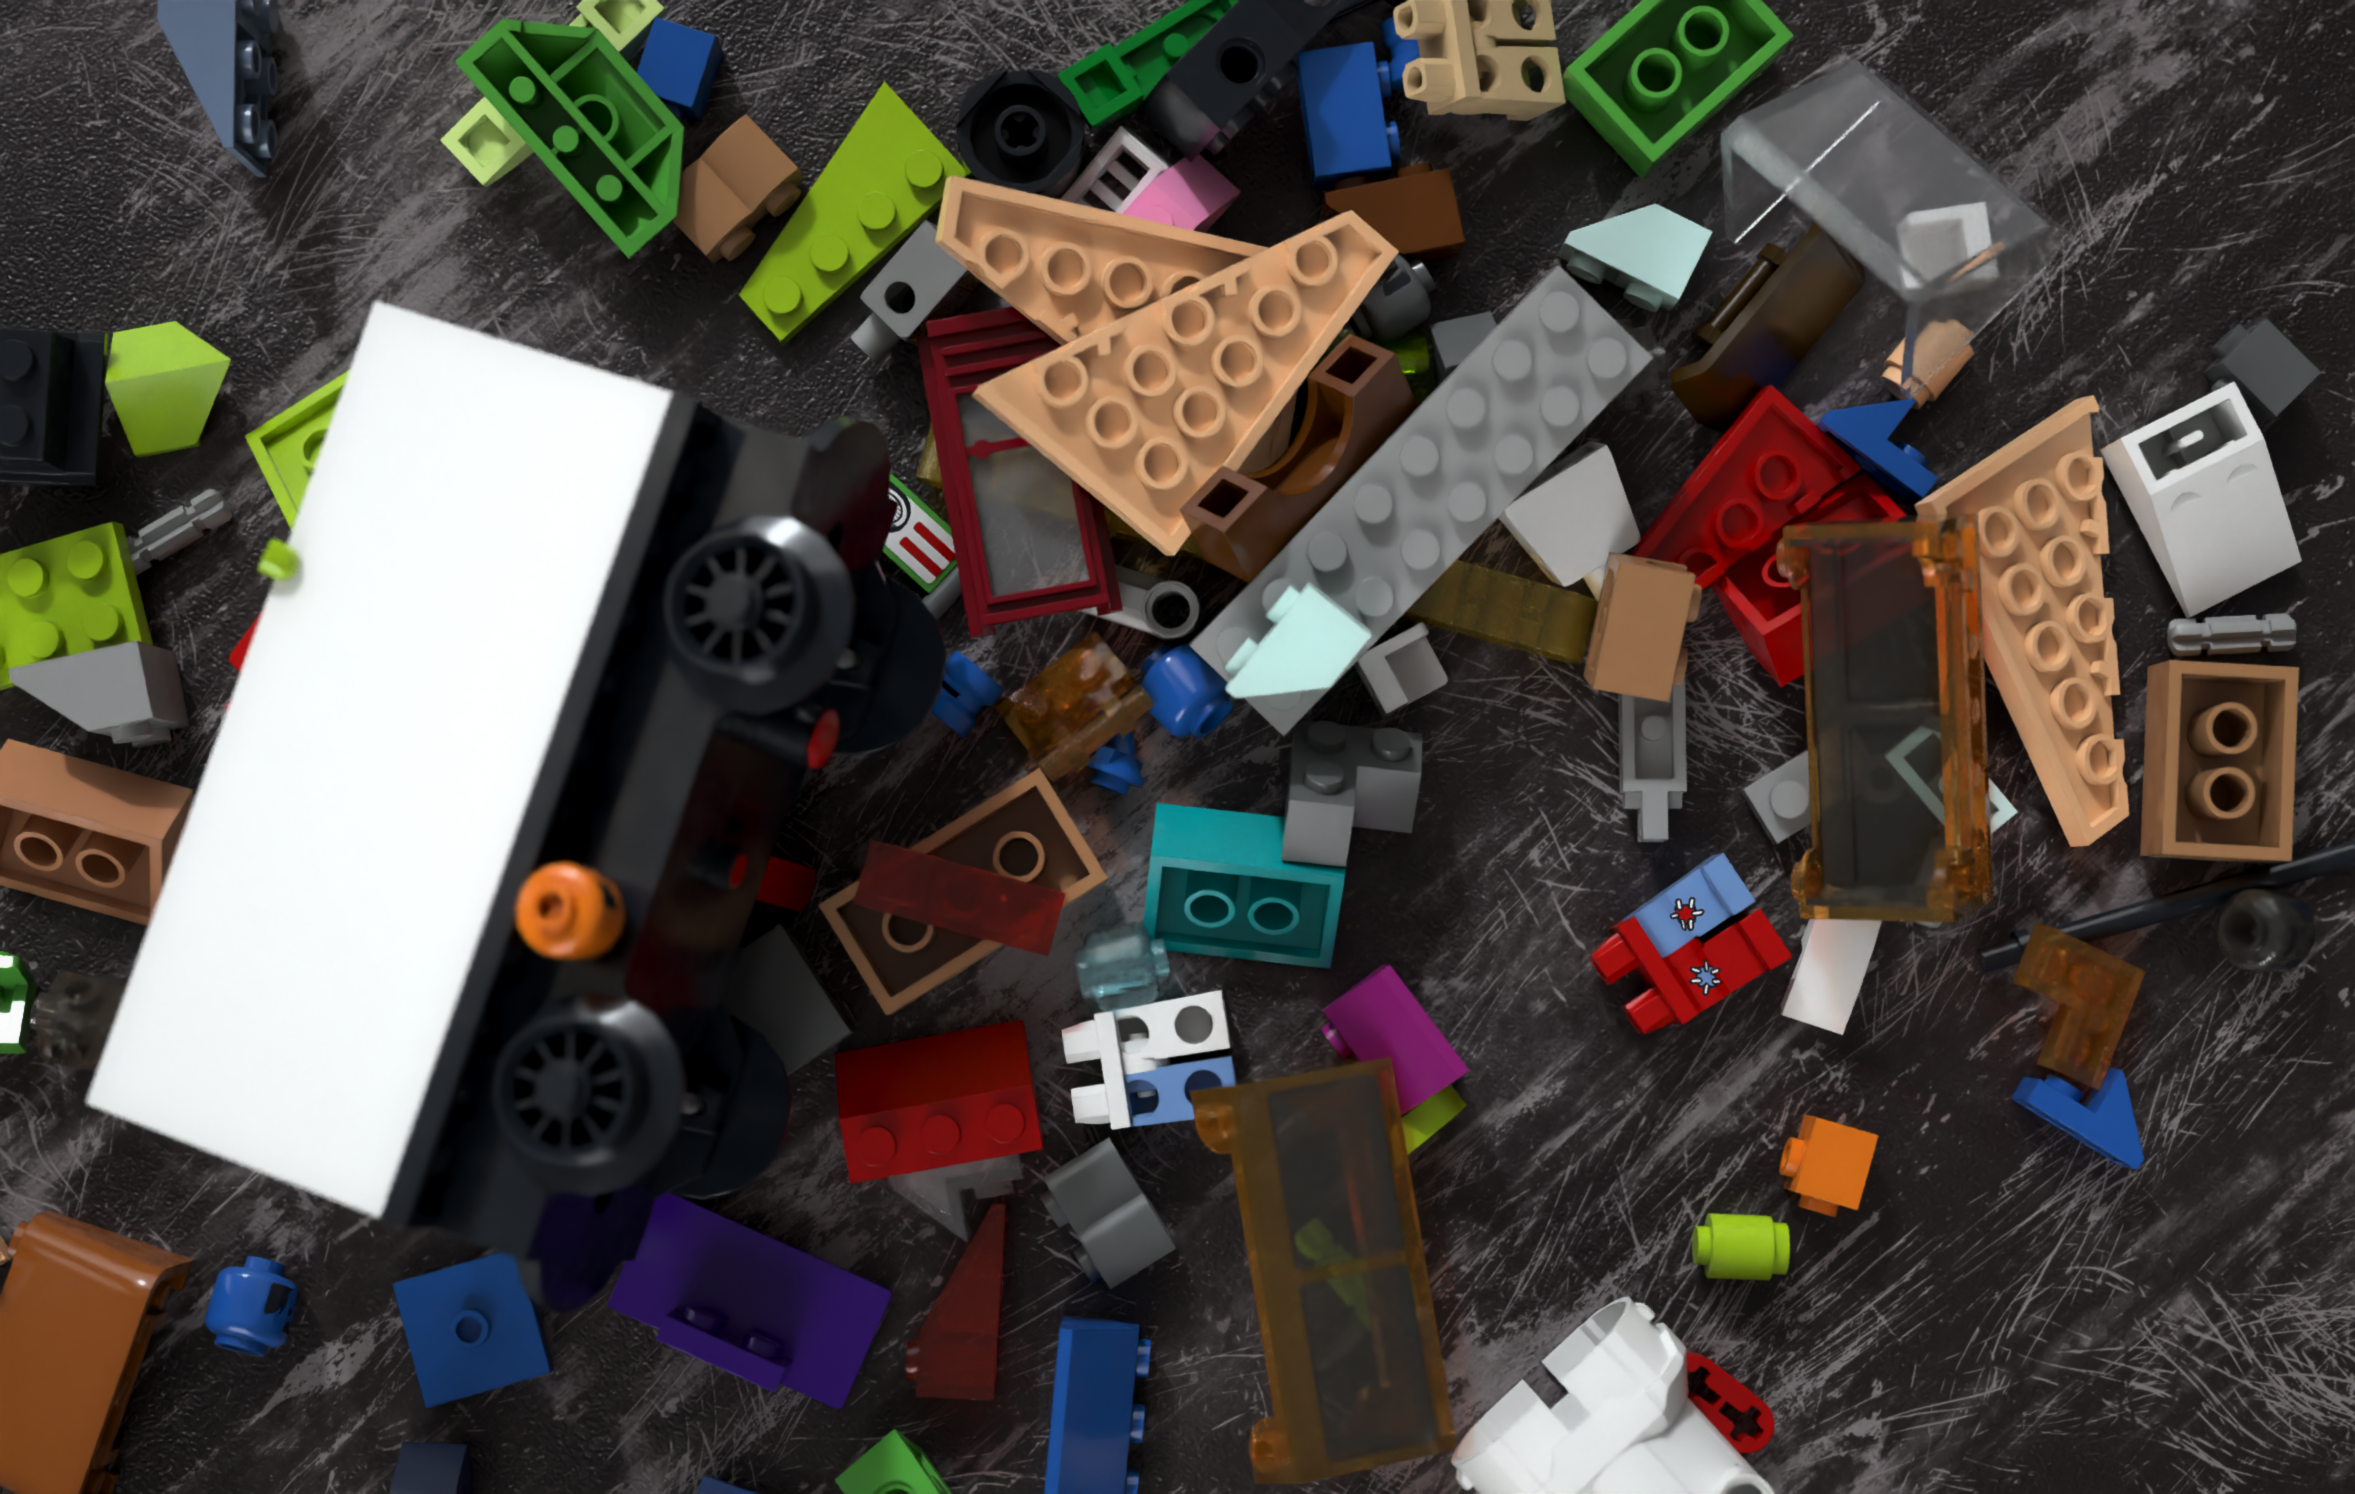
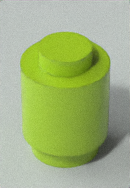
(1741, 1246)

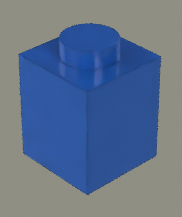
(680, 67)

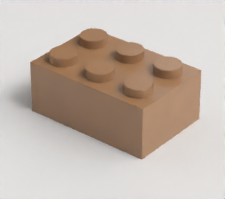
(2219, 762)

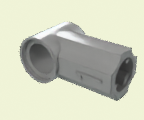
(1140, 599)

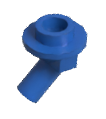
(1116, 766)

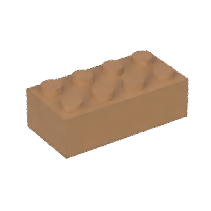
(1012, 834)

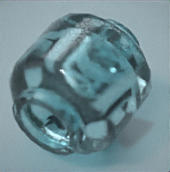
(1121, 966)

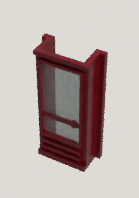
(1018, 524)

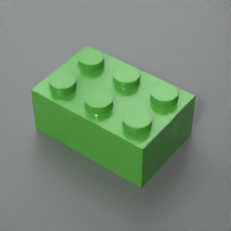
(1670, 72)

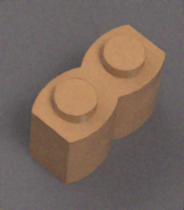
(733, 189)

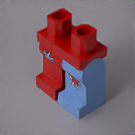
(1671, 959)

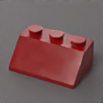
(1764, 602)
(937, 1101)

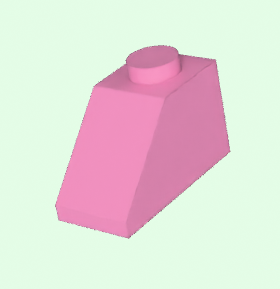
(1186, 196)

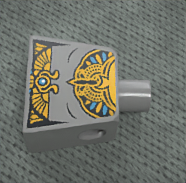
(939, 289)

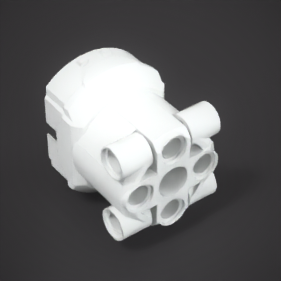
(1615, 1430)

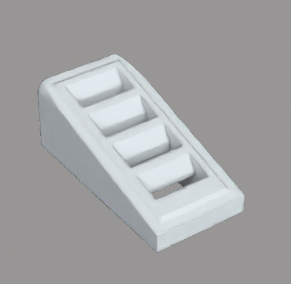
(1106, 160)

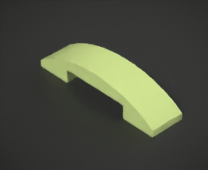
(490, 144)

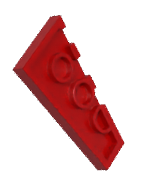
(1746, 488)

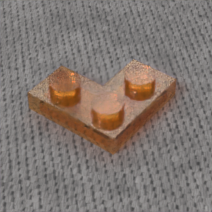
(2093, 1001)

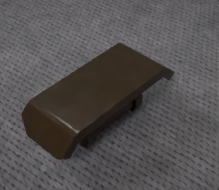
(1767, 325)

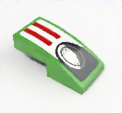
(919, 539)

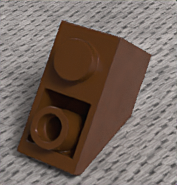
(1411, 212)

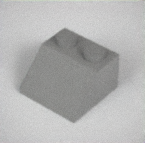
(112, 691)

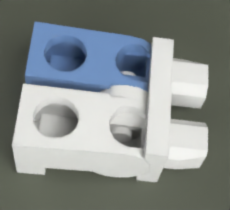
(1136, 1064)

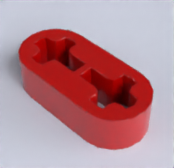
(1737, 1395)

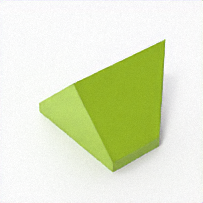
(163, 386)

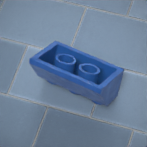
(1095, 1406)

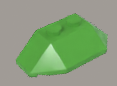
(586, 122)

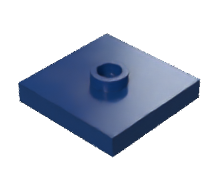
(471, 1329)

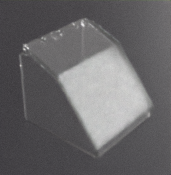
(1898, 199)

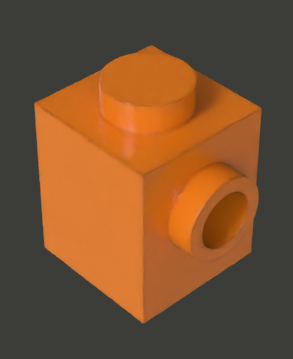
(1827, 1164)

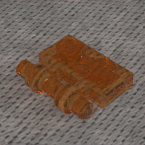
(1067, 697)

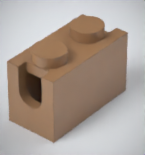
(1641, 627)

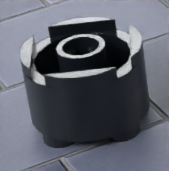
(1022, 105)

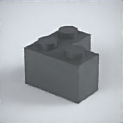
(1345, 781)

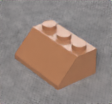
(87, 831)

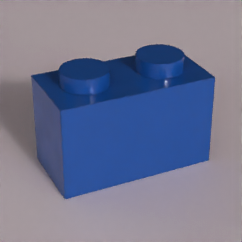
(1345, 114)

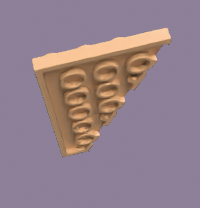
(1084, 266)
(1192, 378)
(2048, 611)

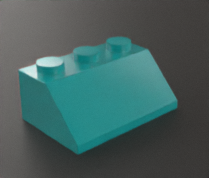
(1228, 894)

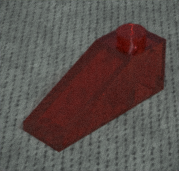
(959, 898)
(962, 1333)

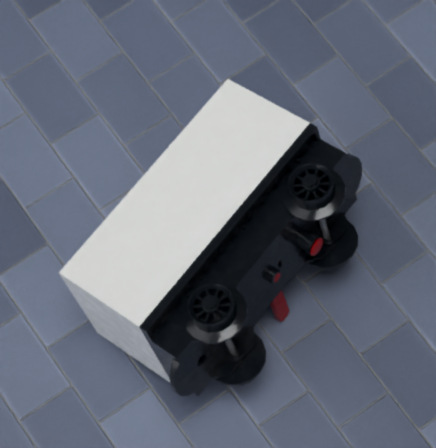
(513, 646)

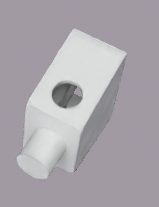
(1574, 517)

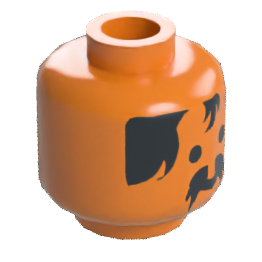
(570, 912)

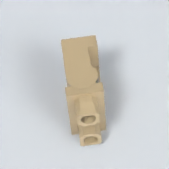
(1480, 57)

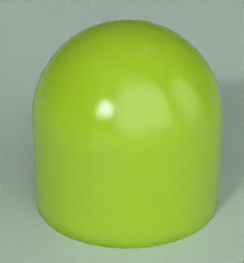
(279, 561)

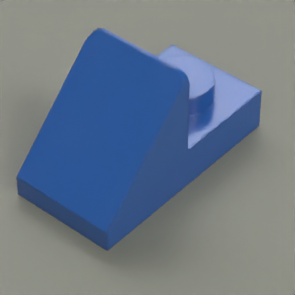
(1864, 436)
(2102, 1121)

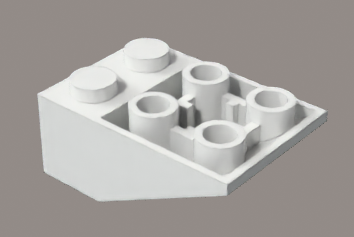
(2206, 499)

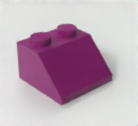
(1385, 1020)

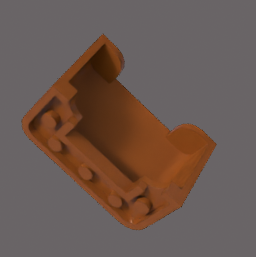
(72, 1348)

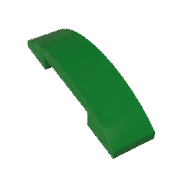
(1120, 77)

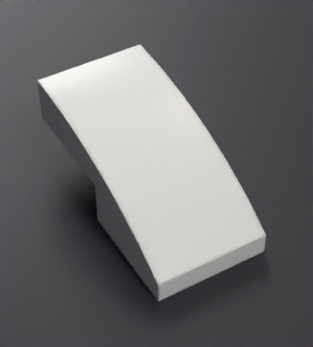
(1830, 972)

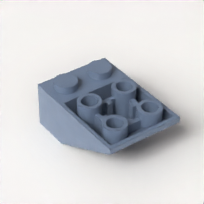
(230, 69)

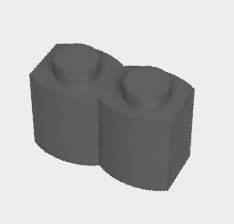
(1108, 1213)

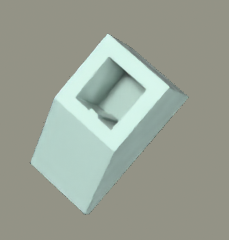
(1641, 251)
(1303, 649)

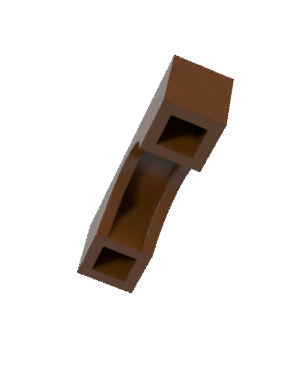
(1350, 411)

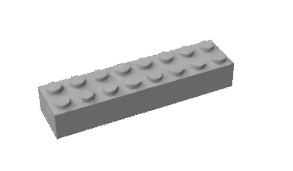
(1441, 475)

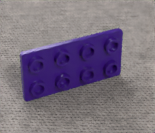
(750, 1302)

